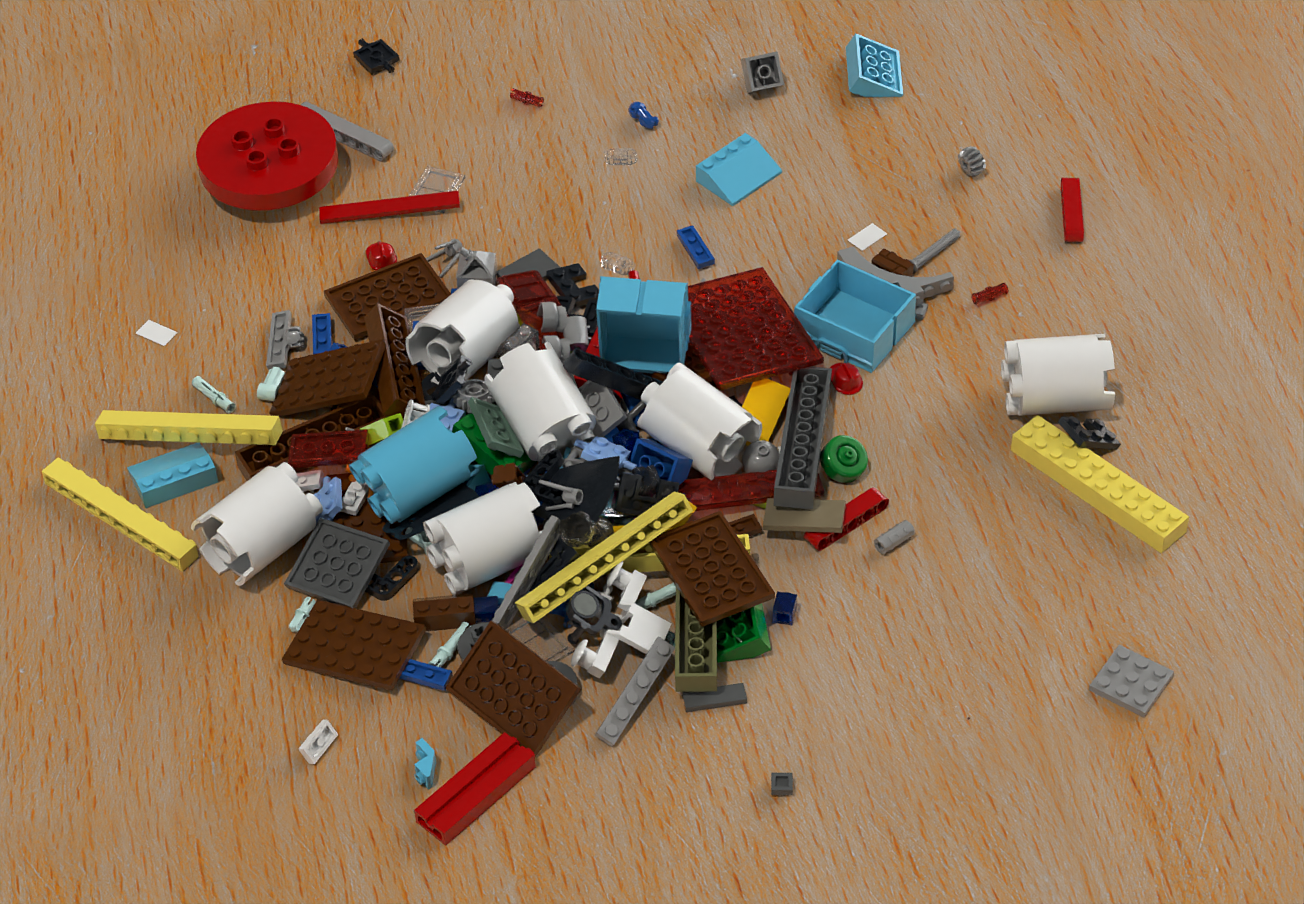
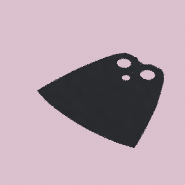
(594, 479)
(449, 501)

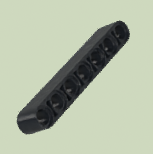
(607, 373)

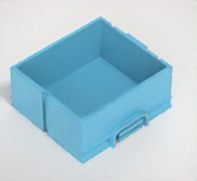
(856, 315)
(643, 323)

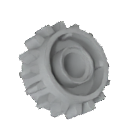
(472, 388)

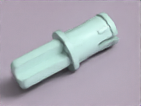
(301, 614)

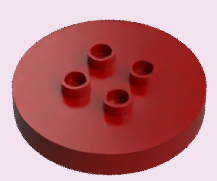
(267, 155)

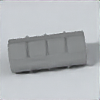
(894, 537)

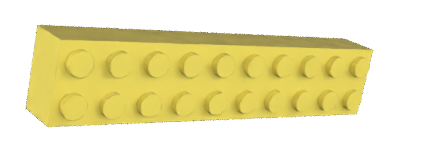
(1100, 484)

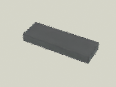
(724, 696)

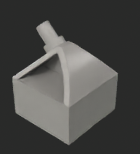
(762, 72)
(476, 266)

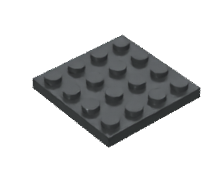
(337, 563)

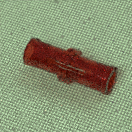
(526, 97)
(989, 293)

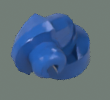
(638, 111)

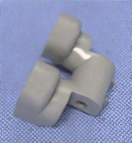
(573, 328)

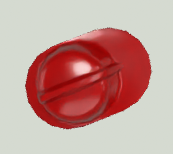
(380, 255)
(846, 378)

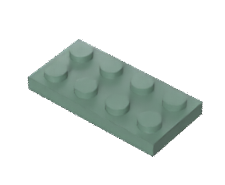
(495, 428)

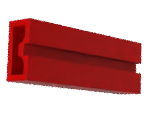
(475, 788)

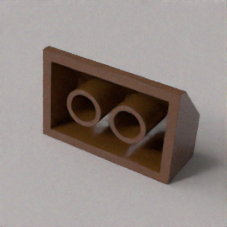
(444, 611)

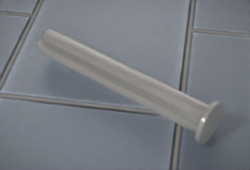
(935, 248)

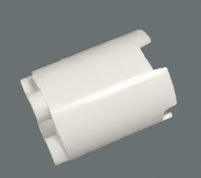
(466, 324)
(1057, 374)
(541, 401)
(698, 422)
(257, 522)
(483, 536)

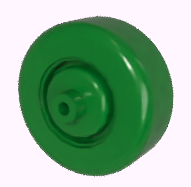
(844, 459)

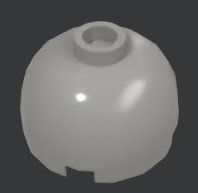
(760, 457)

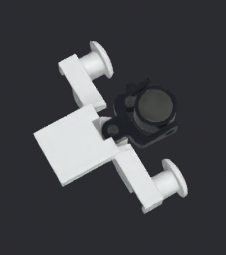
(640, 633)

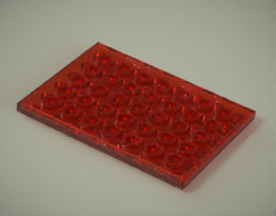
(747, 330)

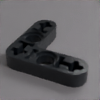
(551, 463)
(387, 583)

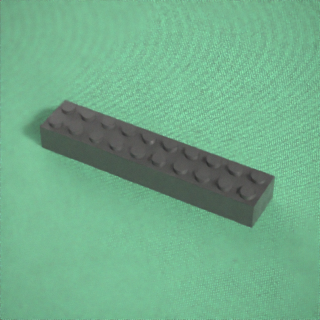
(802, 438)

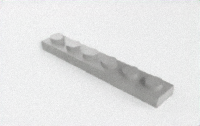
(528, 573)
(635, 691)

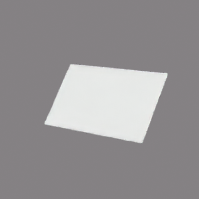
(867, 236)
(156, 332)

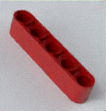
(1072, 210)
(856, 513)

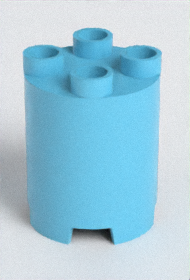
(414, 466)

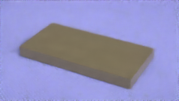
(824, 517)

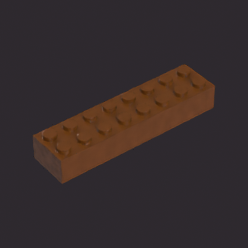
(396, 376)
(352, 415)

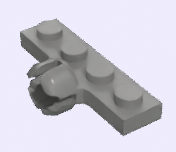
(282, 339)

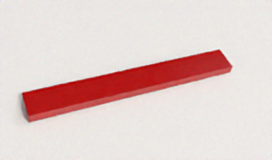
(389, 207)

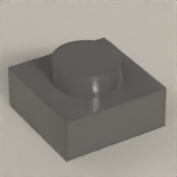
(781, 783)

